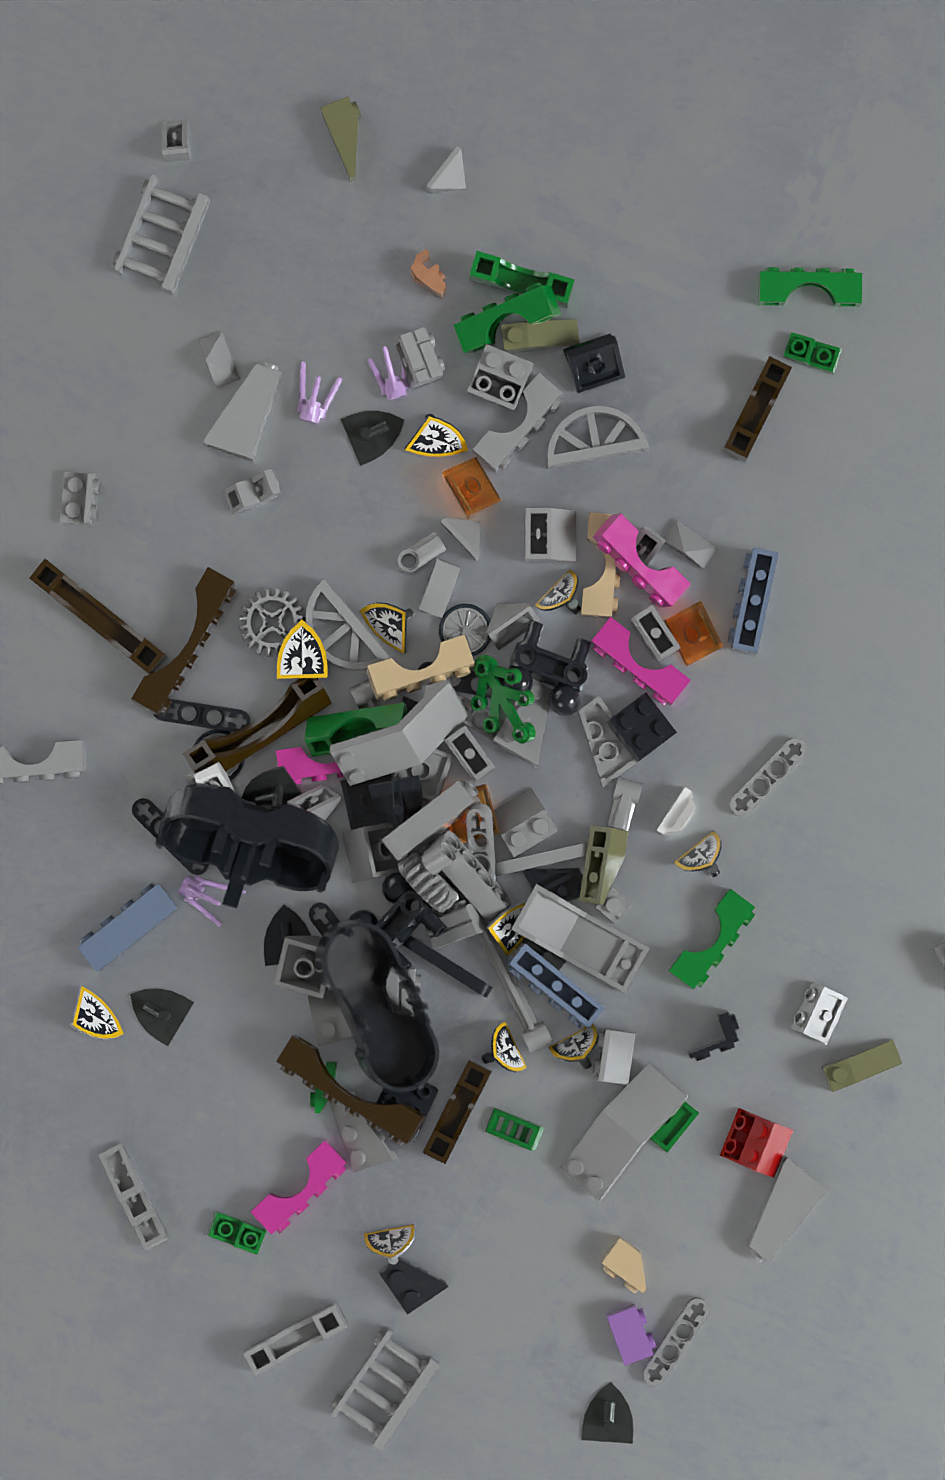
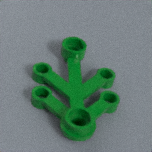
(500, 698)

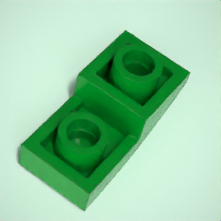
(812, 353)
(317, 1099)
(236, 1232)

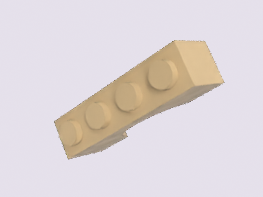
(598, 598)
(389, 678)

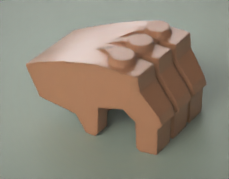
(430, 278)

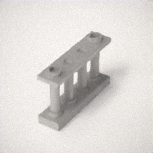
(187, 232)
(395, 1411)

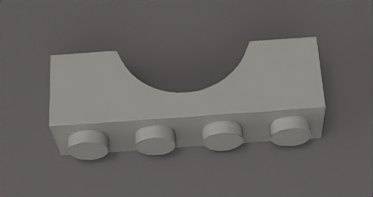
(497, 447)
(65, 759)
(295, 1338)

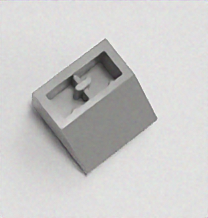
(500, 377)
(550, 535)
(615, 1056)

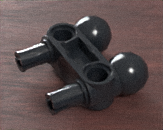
(551, 669)
(399, 919)

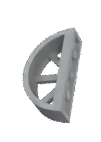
(597, 452)
(358, 629)

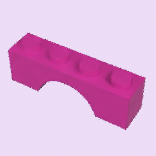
(618, 540)
(664, 682)
(302, 767)
(276, 1210)

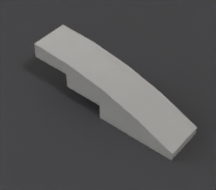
(133, 1197)

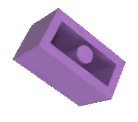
(630, 1334)

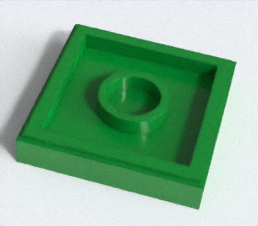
(674, 1127)

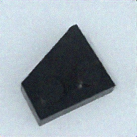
(561, 882)
(411, 1284)

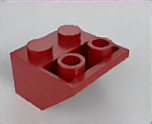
(756, 1142)

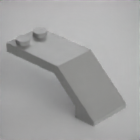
(405, 743)
(580, 938)
(623, 1130)

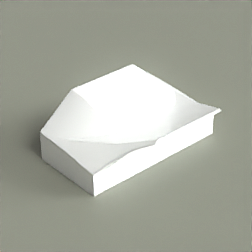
(212, 775)
(678, 813)

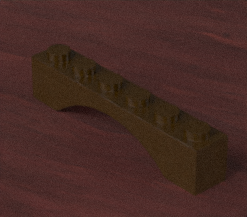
(97, 616)
(156, 688)
(300, 701)
(305, 1060)

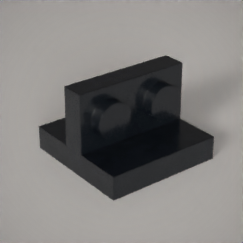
(594, 362)

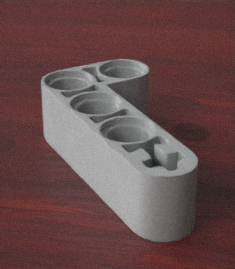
(466, 873)

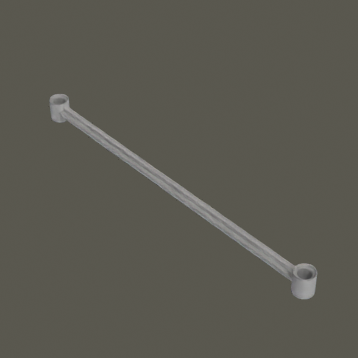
(534, 1033)

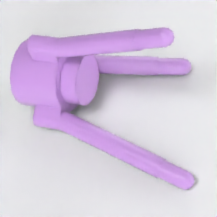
(394, 385)
(311, 409)
(193, 889)

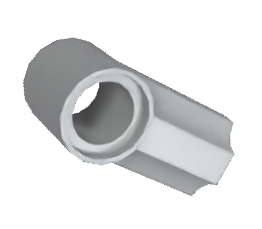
(422, 552)
(625, 798)

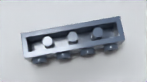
(754, 600)
(128, 927)
(555, 985)

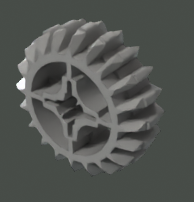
(264, 631)
(432, 888)

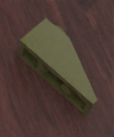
(344, 129)
(532, 337)
(602, 862)
(861, 1065)

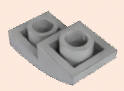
(439, 587)

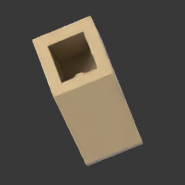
(627, 1263)

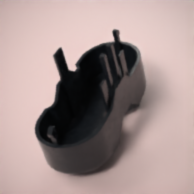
(248, 840)
(391, 1045)

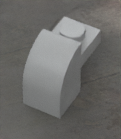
(252, 492)

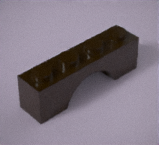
(757, 409)
(457, 1111)

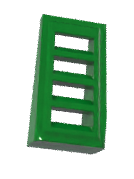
(535, 1137)

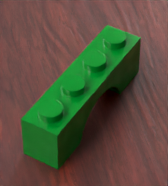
(509, 277)
(842, 287)
(480, 329)
(342, 726)
(732, 913)

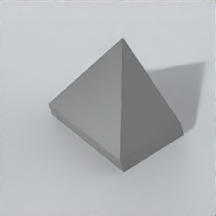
(450, 174)
(219, 359)
(466, 533)
(689, 544)
(509, 622)

